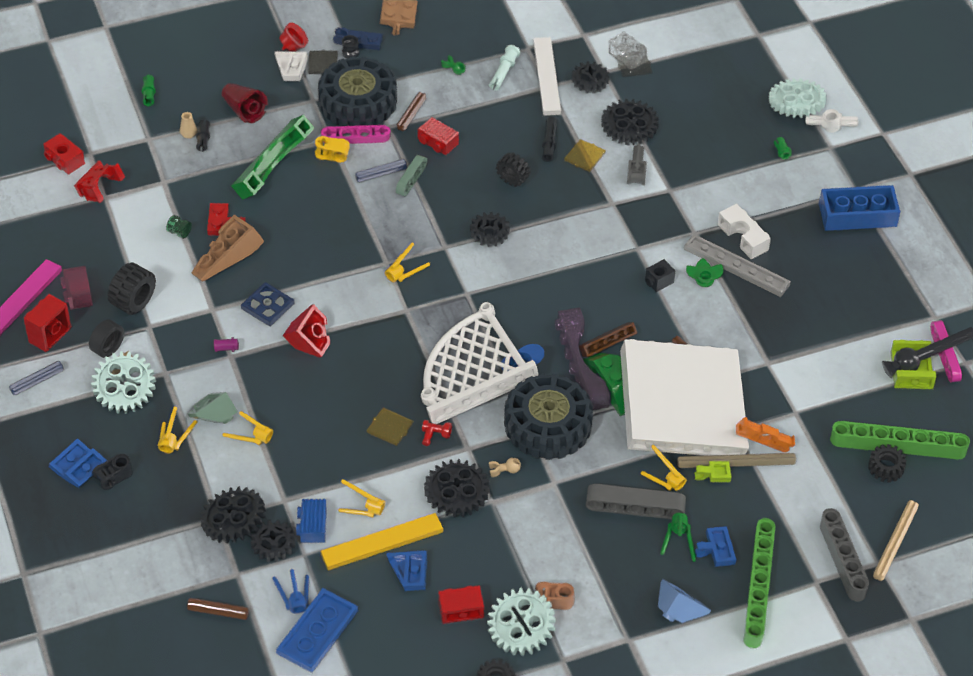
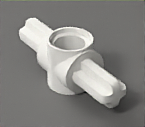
(832, 120)

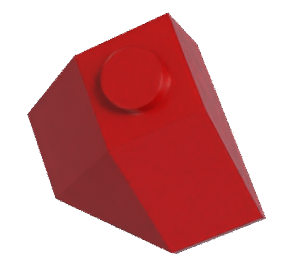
(309, 332)

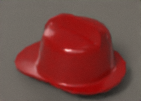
(293, 37)

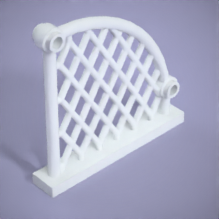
(486, 389)

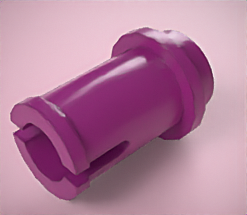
(226, 344)

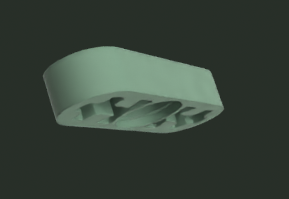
(411, 175)

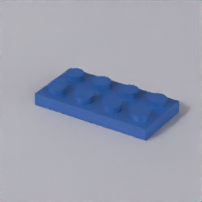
(317, 630)

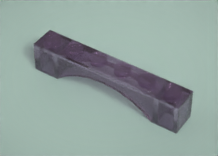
(571, 327)

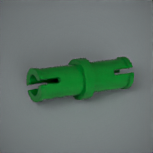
(148, 90)

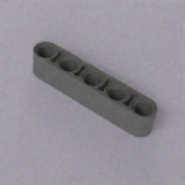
(634, 501)
(844, 563)

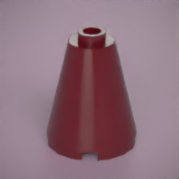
(245, 102)

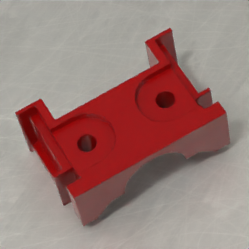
(88, 184)

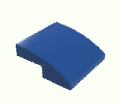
(76, 463)

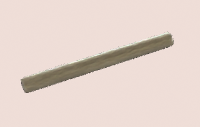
(739, 460)

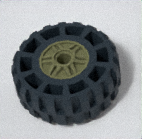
(357, 92)
(548, 416)

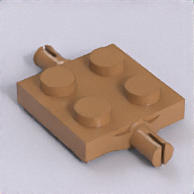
(398, 14)

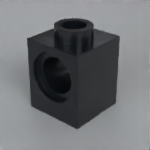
(660, 275)

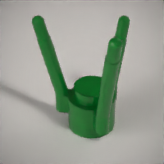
(679, 526)

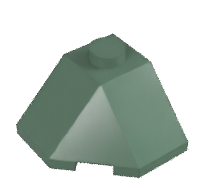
(214, 408)

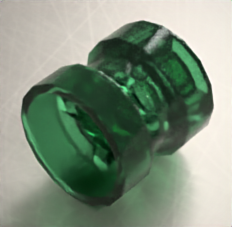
(178, 226)

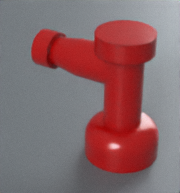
(430, 428)

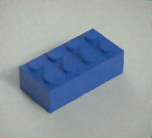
(859, 207)

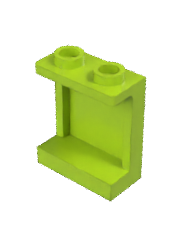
(923, 377)

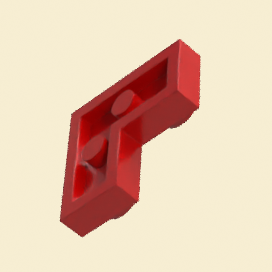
(218, 217)

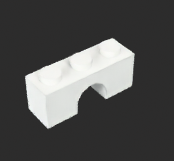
(736, 220)

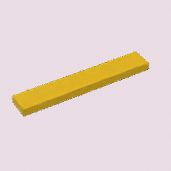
(381, 541)

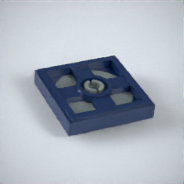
(267, 304)

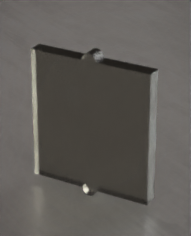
(321, 60)
(642, 69)

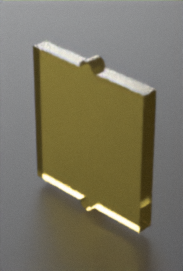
(585, 155)
(389, 426)

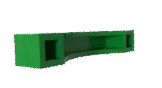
(255, 175)

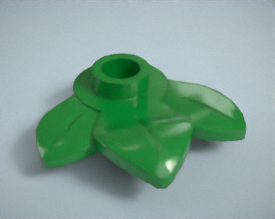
(704, 273)

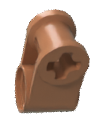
(554, 593)

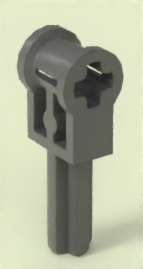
(637, 166)

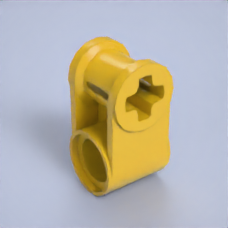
(333, 149)

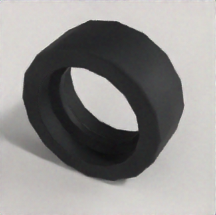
(106, 338)

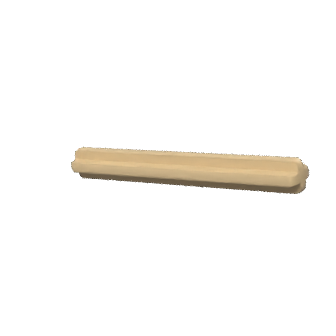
(895, 540)

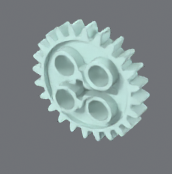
(797, 98)
(119, 398)
(538, 611)

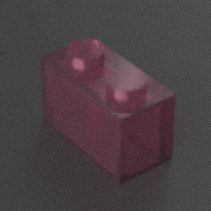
(77, 287)

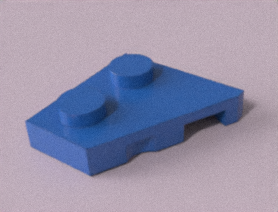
(410, 568)

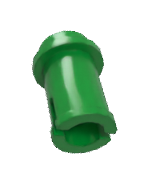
(783, 150)

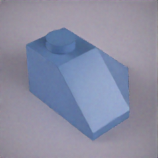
(678, 604)

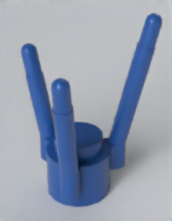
(297, 602)

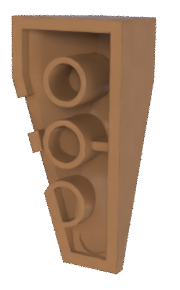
(234, 243)

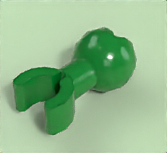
(458, 67)

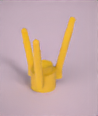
(395, 271)
(261, 432)
(168, 440)
(674, 478)
(373, 504)

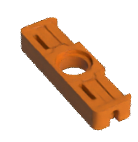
(755, 432)

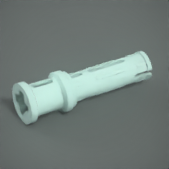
(506, 62)

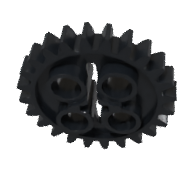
(629, 121)
(456, 488)
(232, 515)

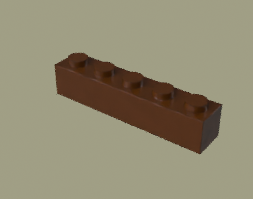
(608, 339)

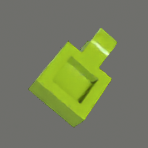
(717, 471)

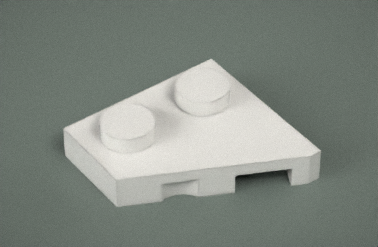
(291, 64)

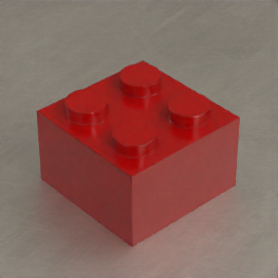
(47, 322)

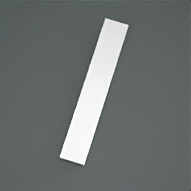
(547, 76)

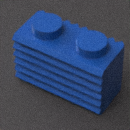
(313, 521)

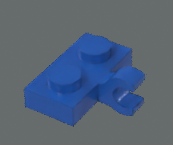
(718, 545)

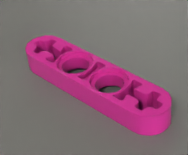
(355, 132)
(948, 356)

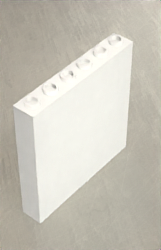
(682, 398)

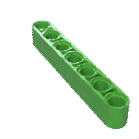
(909, 440)
(759, 590)

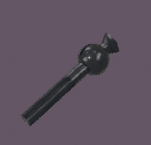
(910, 359)

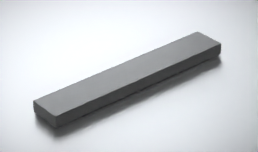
(737, 265)

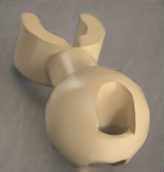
(512, 465)

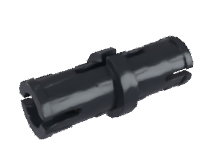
(203, 135)

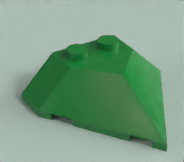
(610, 370)

